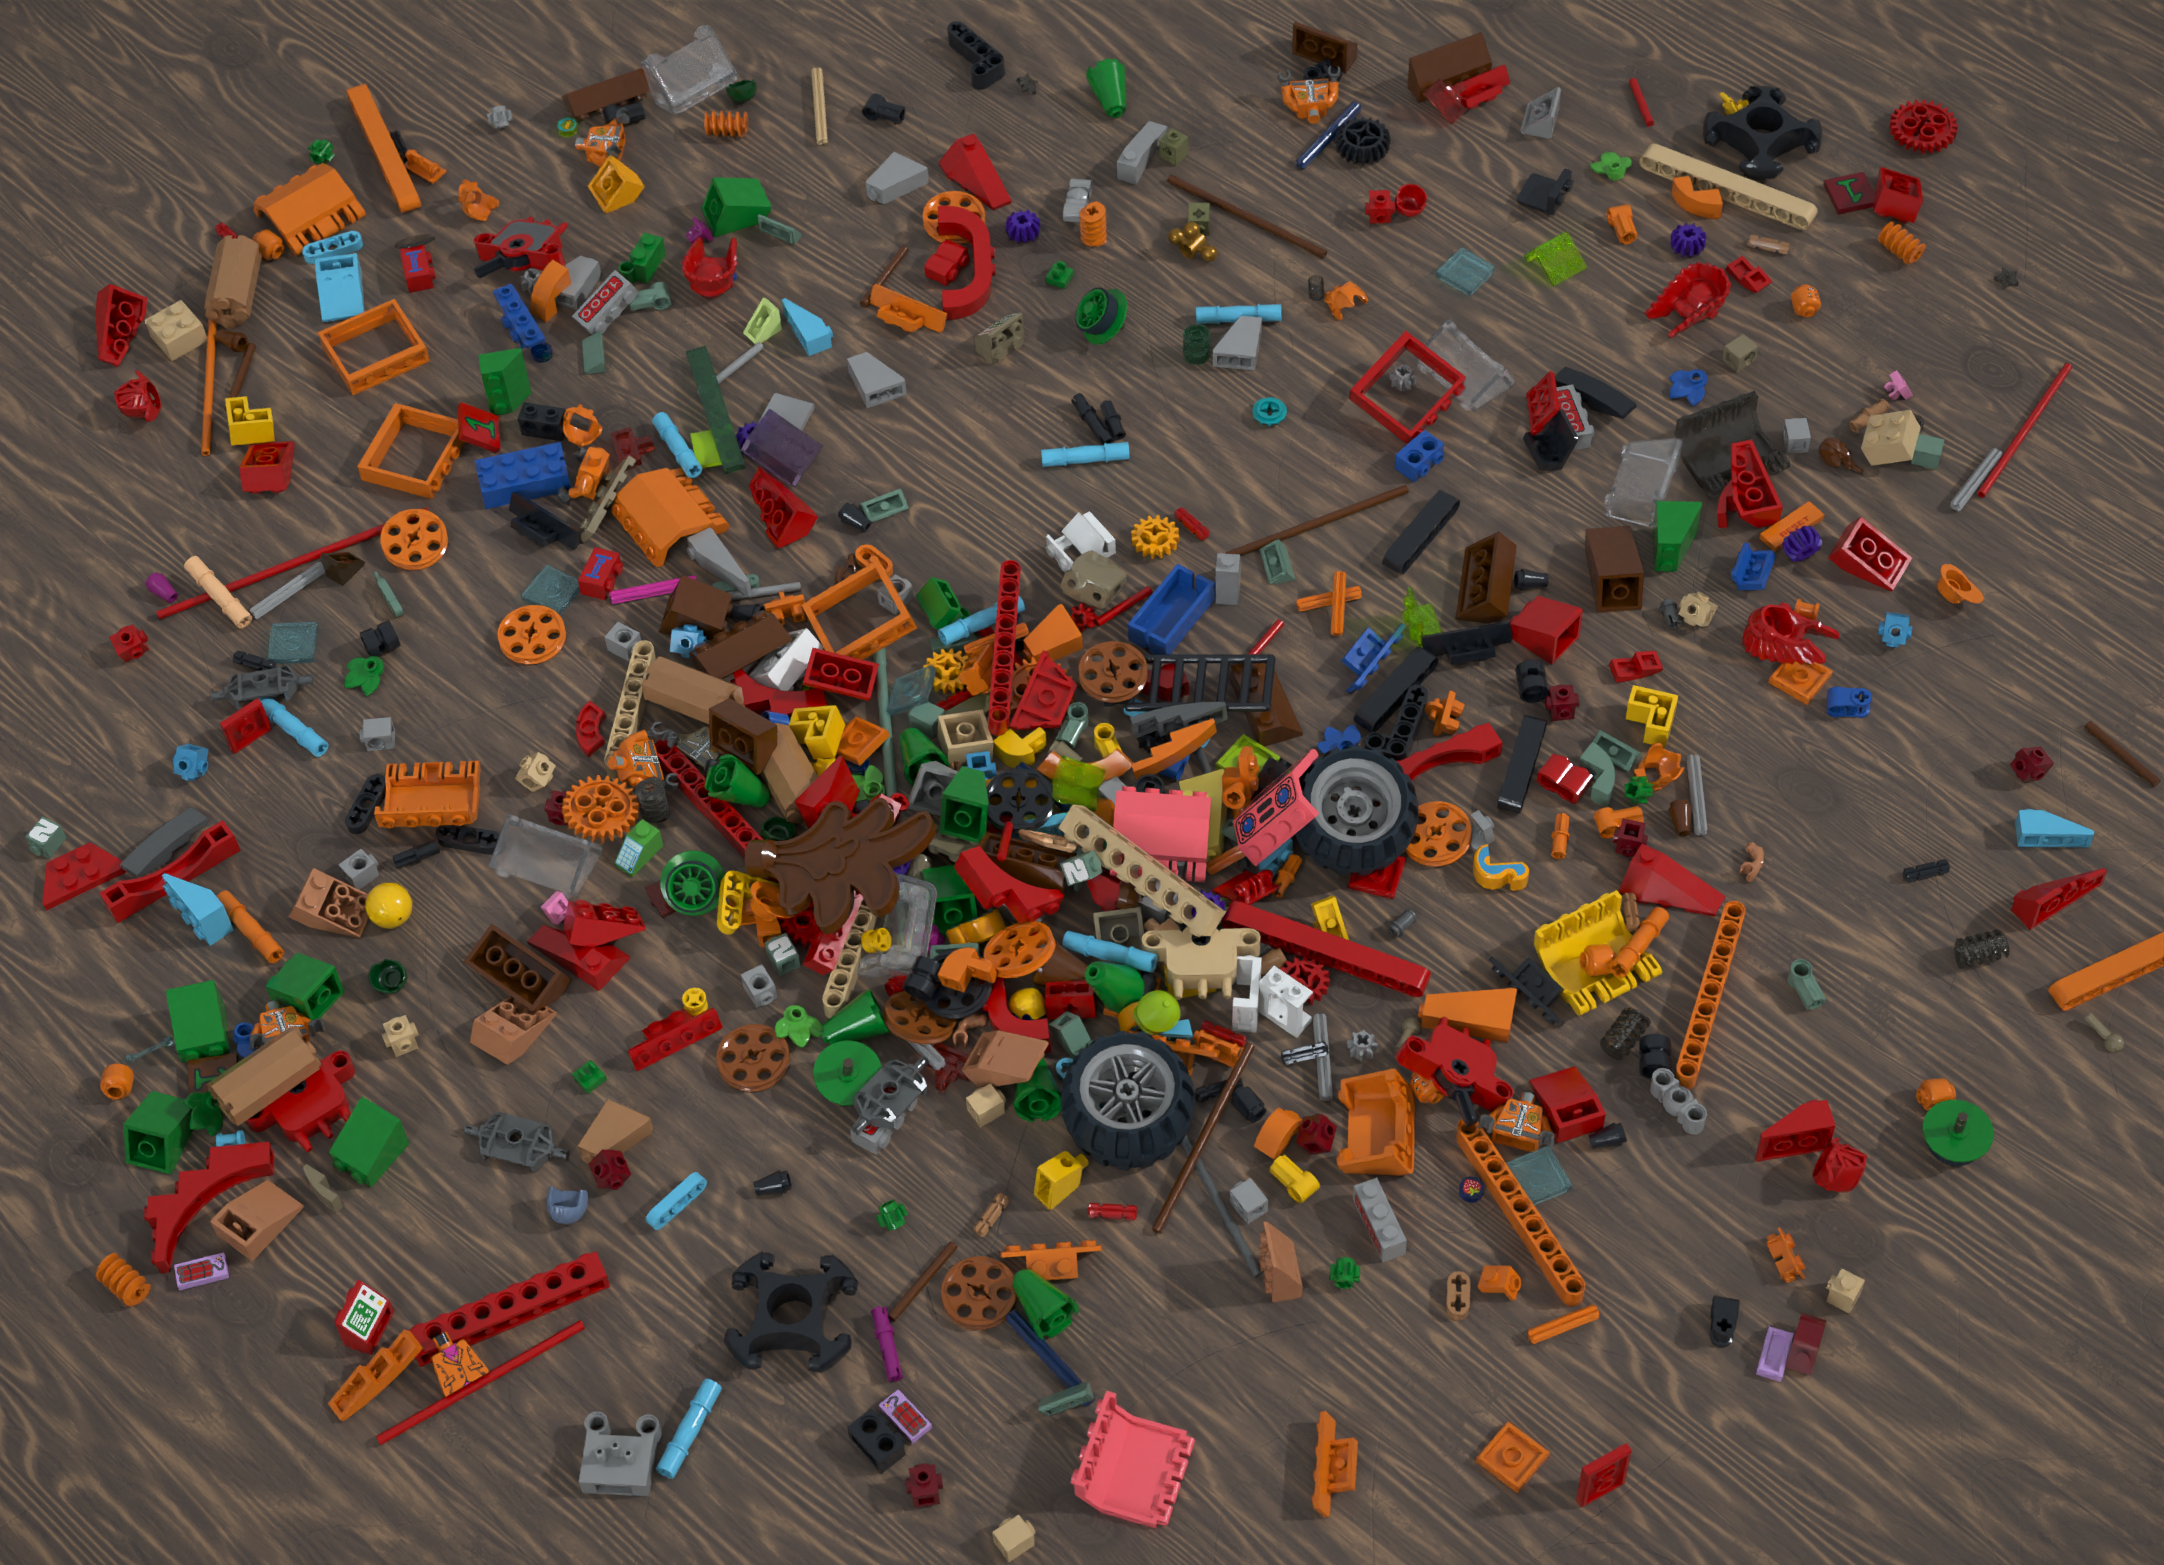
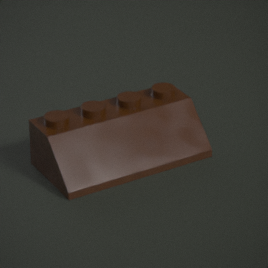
(1449, 63)
(607, 92)
(1486, 580)
(740, 646)
(1280, 721)
(1029, 862)
(517, 969)

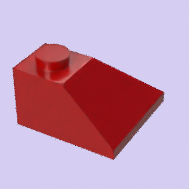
(1105, 890)

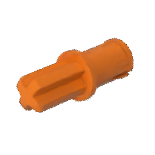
(1560, 836)
(1286, 874)

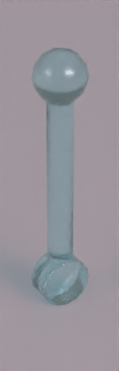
(168, 1041)

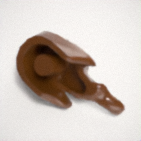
(1834, 452)
(850, 568)
(1127, 896)

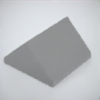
(1542, 115)
(929, 786)

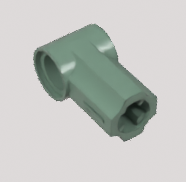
(657, 297)
(1073, 727)
(1805, 985)

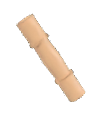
(218, 592)

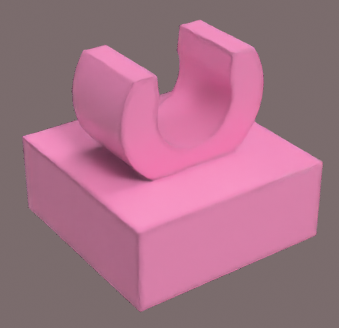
(1899, 386)
(555, 908)

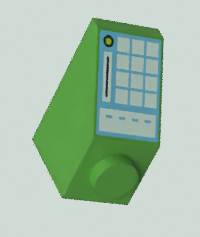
(638, 848)

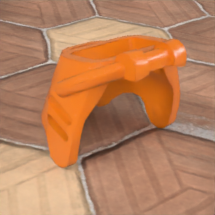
(483, 203)
(1342, 297)
(579, 436)
(1664, 761)

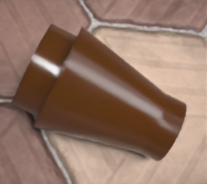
(233, 340)
(1681, 816)

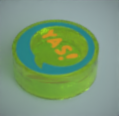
(567, 126)

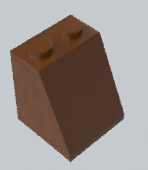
(696, 605)

